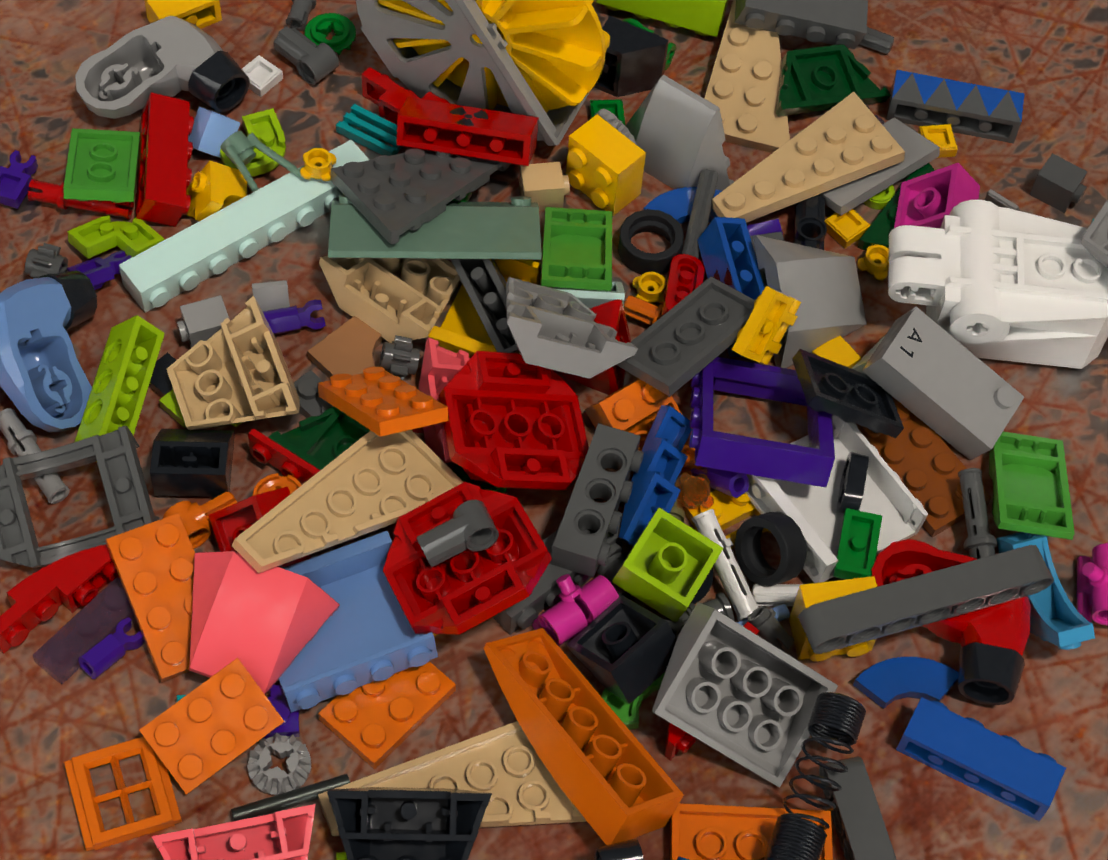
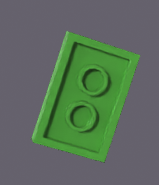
(102, 165)

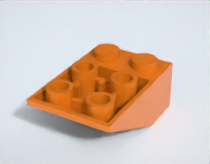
(634, 411)

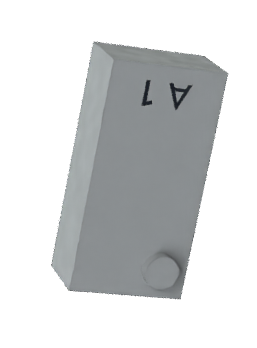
(943, 383)

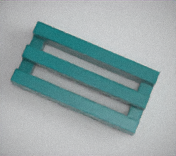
(375, 127)

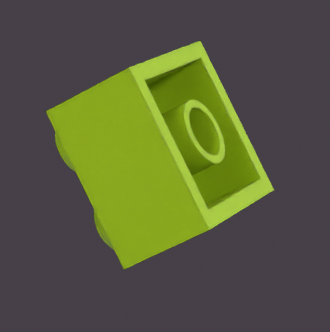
(667, 565)

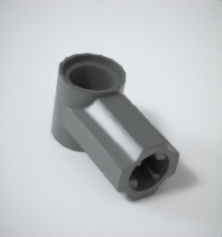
(311, 60)
(468, 529)

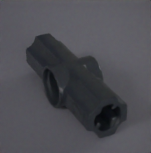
(810, 222)

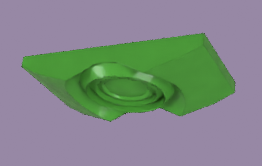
(577, 249)
(1031, 486)

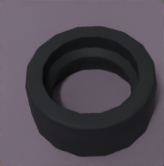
(649, 221)
(791, 545)

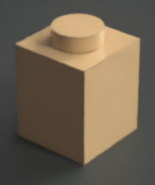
(544, 184)

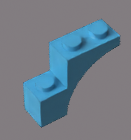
(1051, 613)

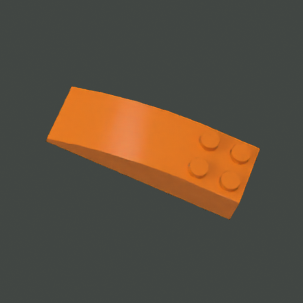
(582, 739)

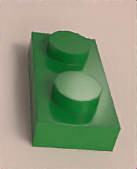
(857, 544)

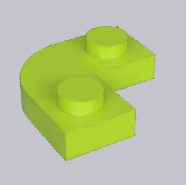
(269, 132)
(103, 235)

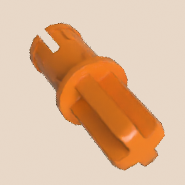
(642, 310)

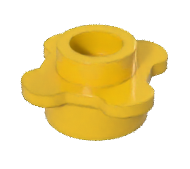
(317, 164)
(874, 254)
(652, 281)

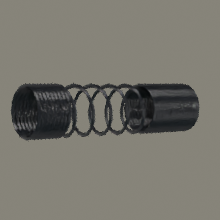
(835, 721)

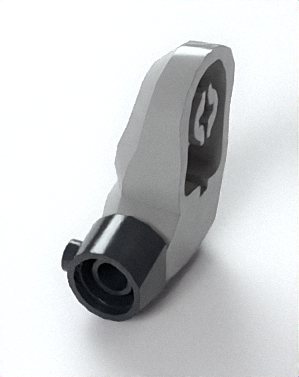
(160, 60)

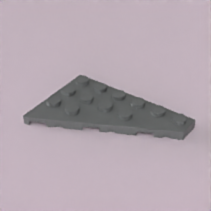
(410, 186)

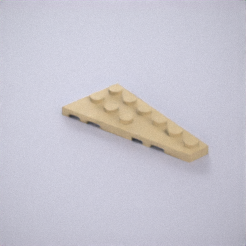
(747, 87)
(823, 156)
(348, 498)
(491, 763)

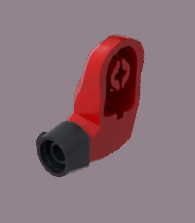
(989, 637)

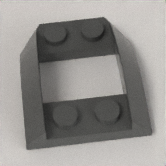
(122, 484)

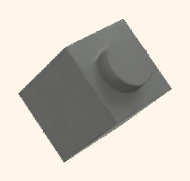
(1059, 183)

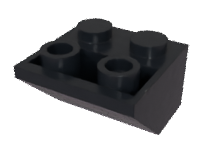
(632, 60)
(192, 462)

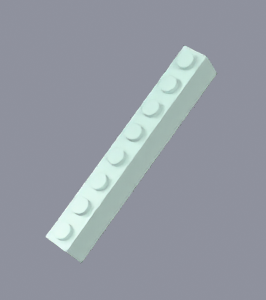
(231, 234)

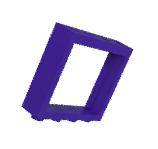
(753, 455)

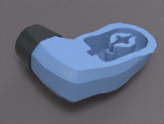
(37, 353)

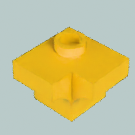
(215, 189)

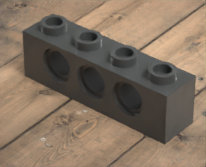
(584, 551)

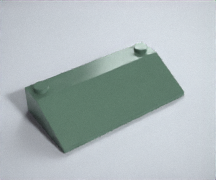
(459, 232)

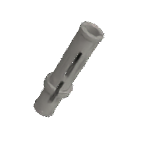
(22, 443)

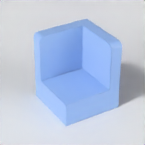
(211, 130)

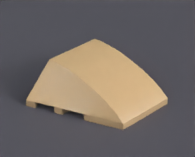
(392, 293)
(234, 375)

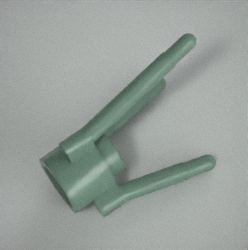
(240, 152)

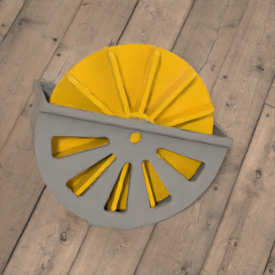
(486, 53)

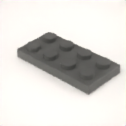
(689, 336)

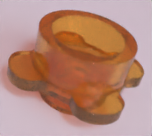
(694, 491)

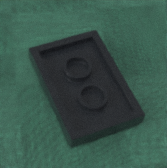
(846, 394)

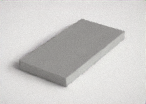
(917, 154)

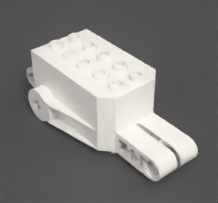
(1005, 284)

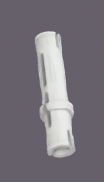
(727, 566)

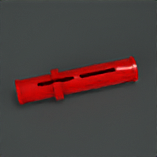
(55, 195)

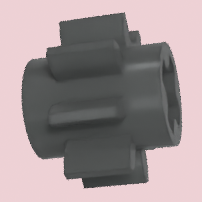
(45, 261)
(399, 357)

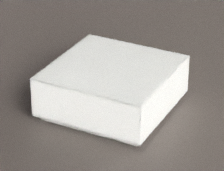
(262, 75)

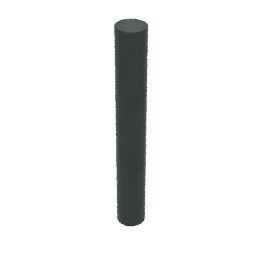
(288, 799)

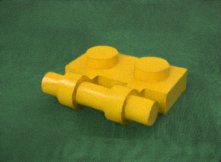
(766, 325)

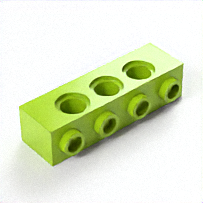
(122, 378)

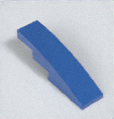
(657, 473)

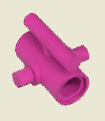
(1093, 585)
(577, 607)

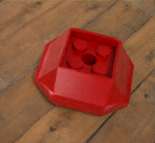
(514, 423)
(472, 583)

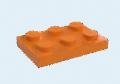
(386, 712)
(211, 726)

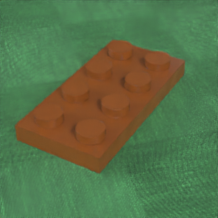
(925, 468)

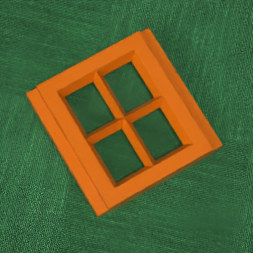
(87, 802)

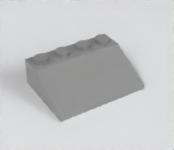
(739, 694)

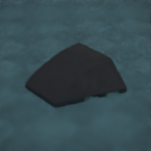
(408, 822)

